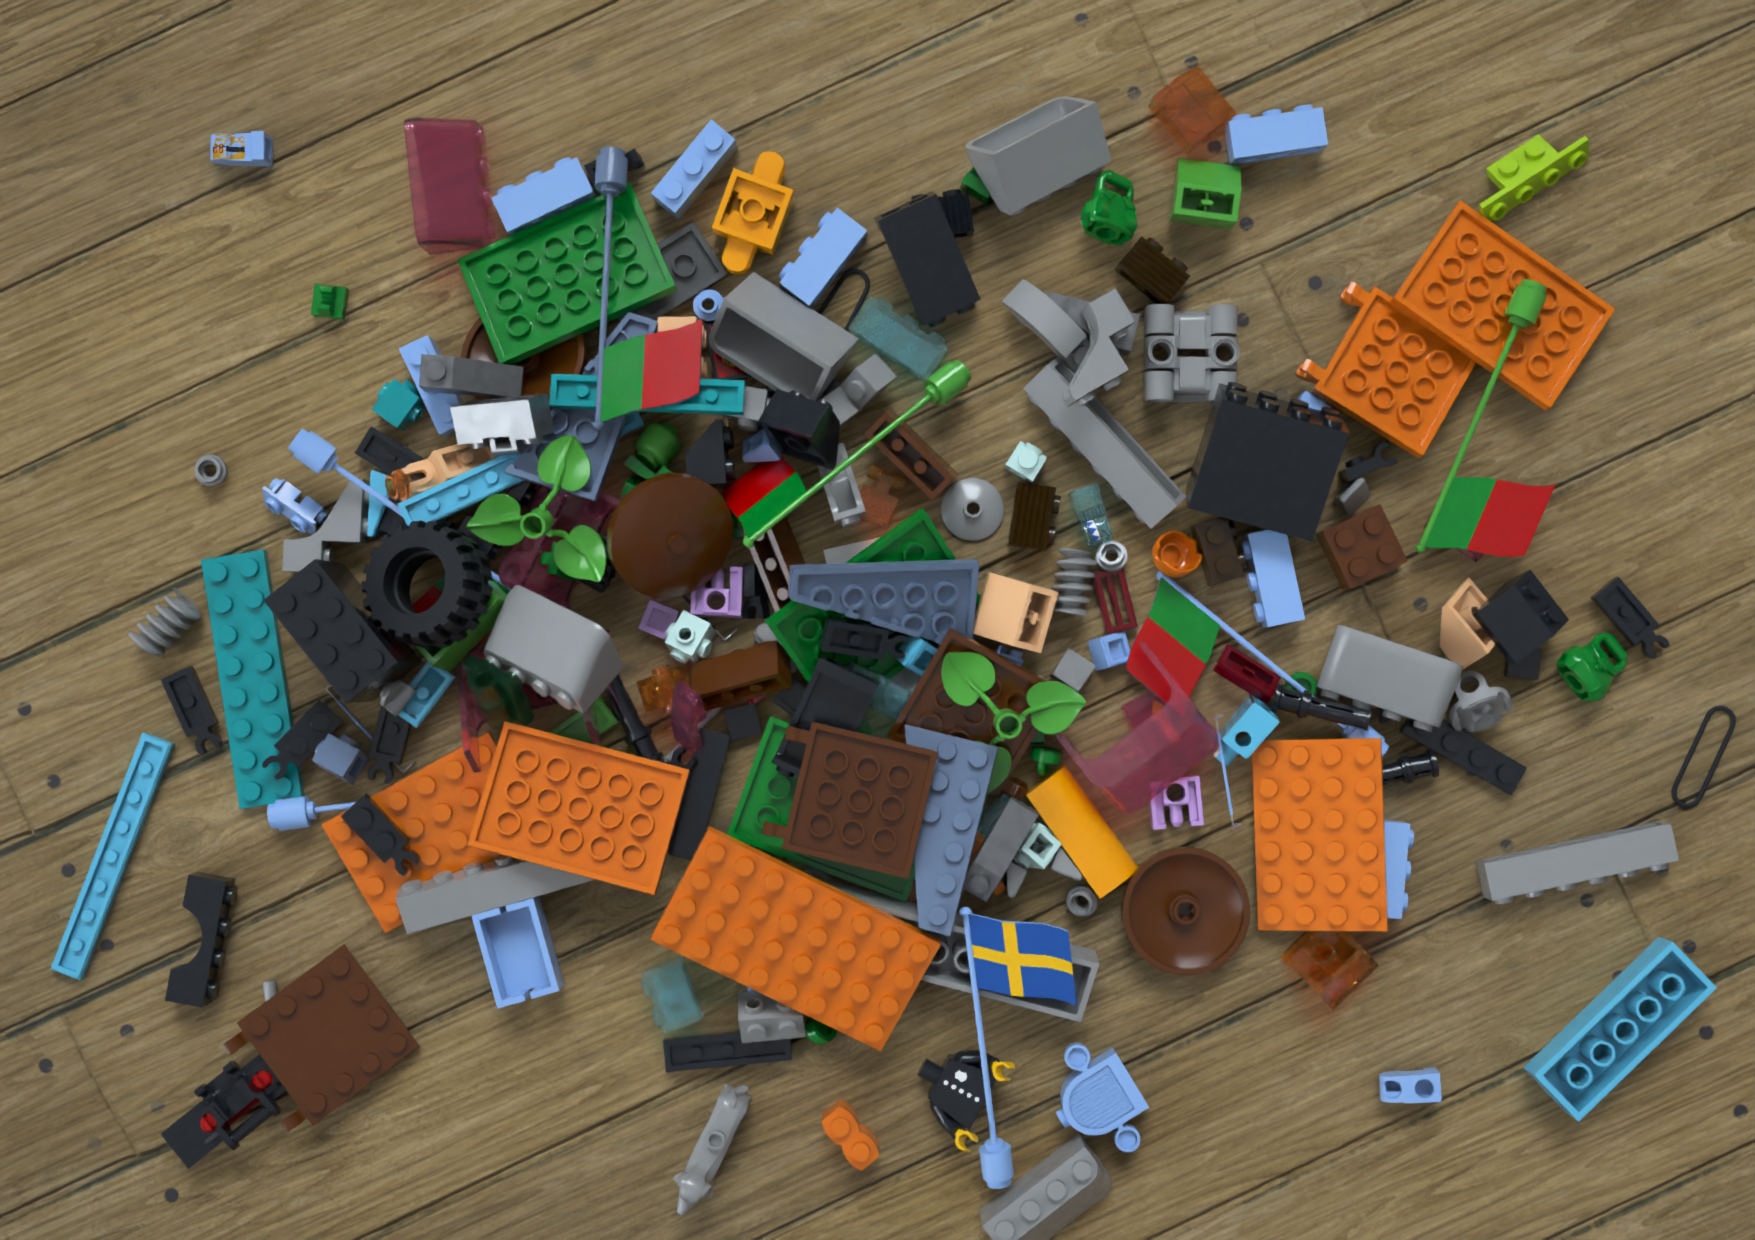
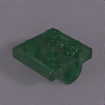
(497, 693)

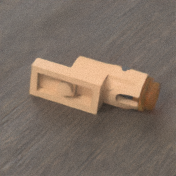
(436, 469)

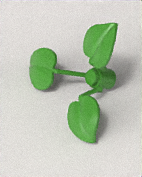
(501, 523)
(1050, 702)

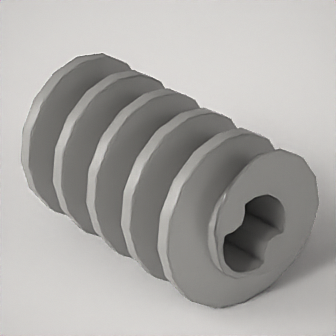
(1073, 581)
(166, 624)

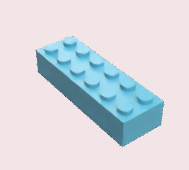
(1619, 1027)

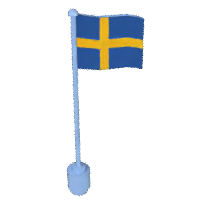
(1012, 961)

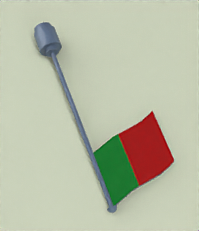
(651, 367)

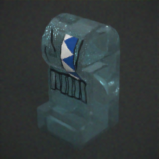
(1091, 514)

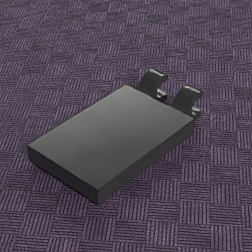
(691, 267)

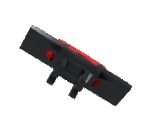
(222, 1104)

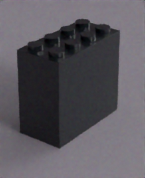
(1266, 461)
(330, 623)

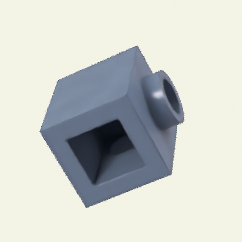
(340, 757)

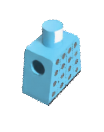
(1251, 717)

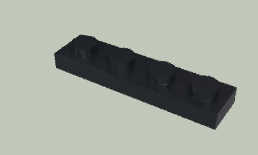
(1469, 754)
(721, 1051)

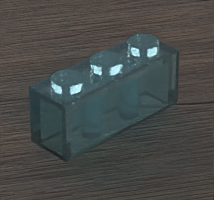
(898, 338)

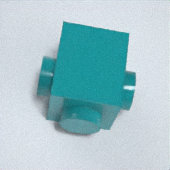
(399, 403)

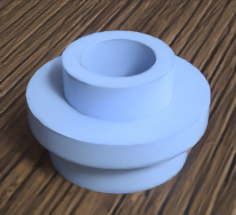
(701, 297)

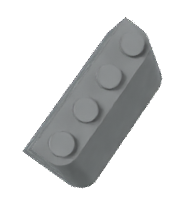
(1040, 152)
(779, 339)
(552, 649)
(1388, 678)
(1048, 1195)

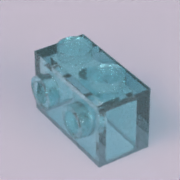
(671, 994)

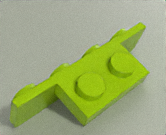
(1528, 172)

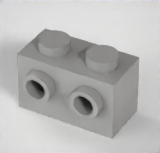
(755, 404)
(767, 1019)

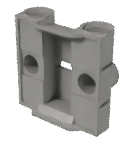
(1188, 377)

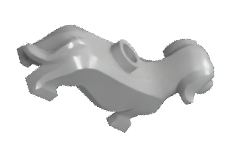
(711, 1147)

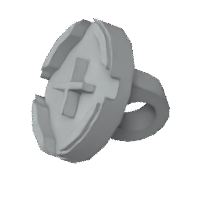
(1479, 708)

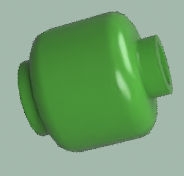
(657, 445)

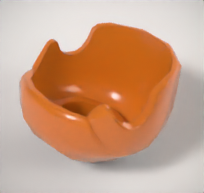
(1176, 554)

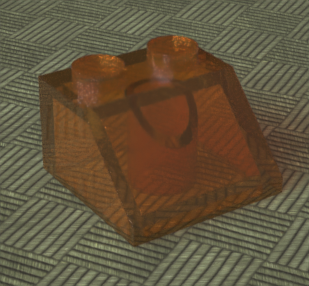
(1191, 108)
(1329, 963)

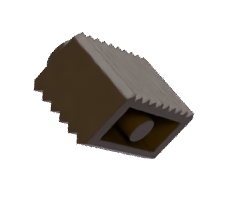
(1153, 271)
(1032, 516)

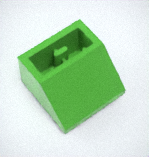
(1206, 194)

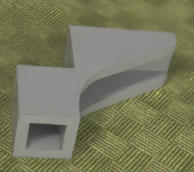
(1102, 364)
(860, 388)
(843, 493)
(343, 525)

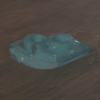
(889, 696)

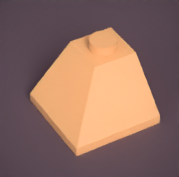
(1461, 634)

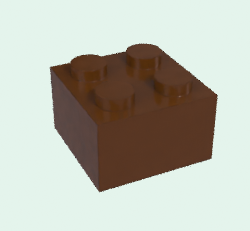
(1361, 547)

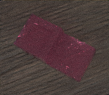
(686, 713)

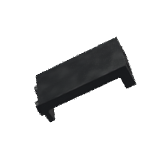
(928, 259)
(833, 698)

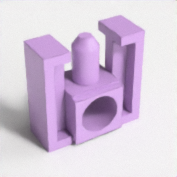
(733, 596)
(1190, 795)

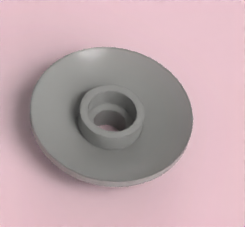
(964, 524)

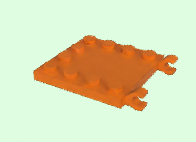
(1390, 372)

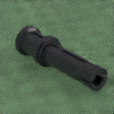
(1304, 704)
(637, 734)
(1411, 768)

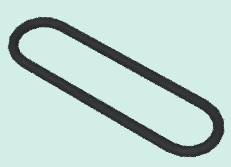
(1691, 751)

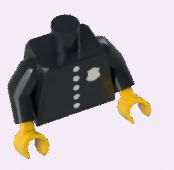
(959, 1090)

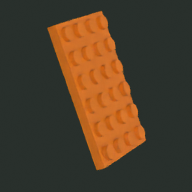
(1462, 297)
(579, 808)
(436, 814)
(1320, 835)

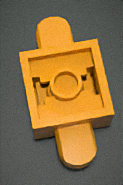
(753, 212)

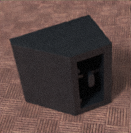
(710, 456)

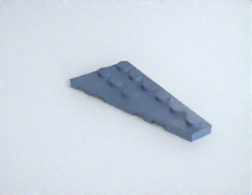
(598, 444)
(898, 595)
(948, 823)

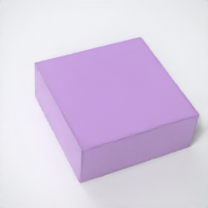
(658, 619)

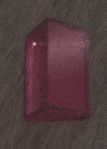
(448, 184)

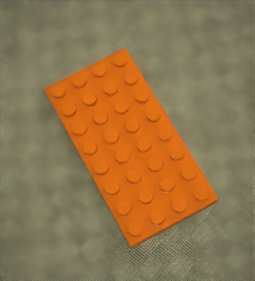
(795, 938)

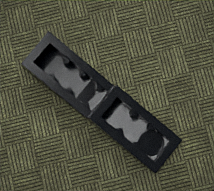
(699, 794)

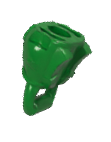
(1108, 214)
(1589, 669)

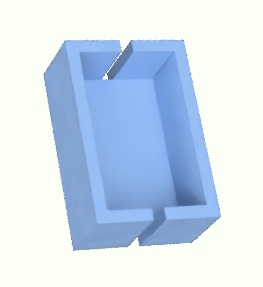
(518, 952)

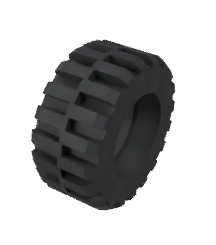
(391, 576)

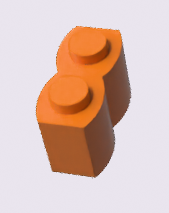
(844, 1129)

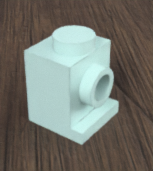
(1025, 461)

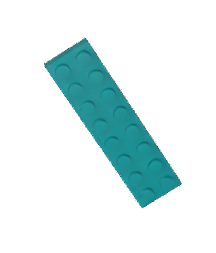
(250, 675)

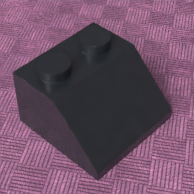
(803, 427)
(1520, 616)

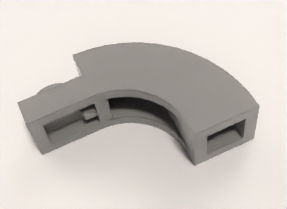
(1048, 322)

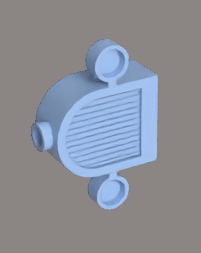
(1100, 1096)

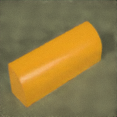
(1081, 831)

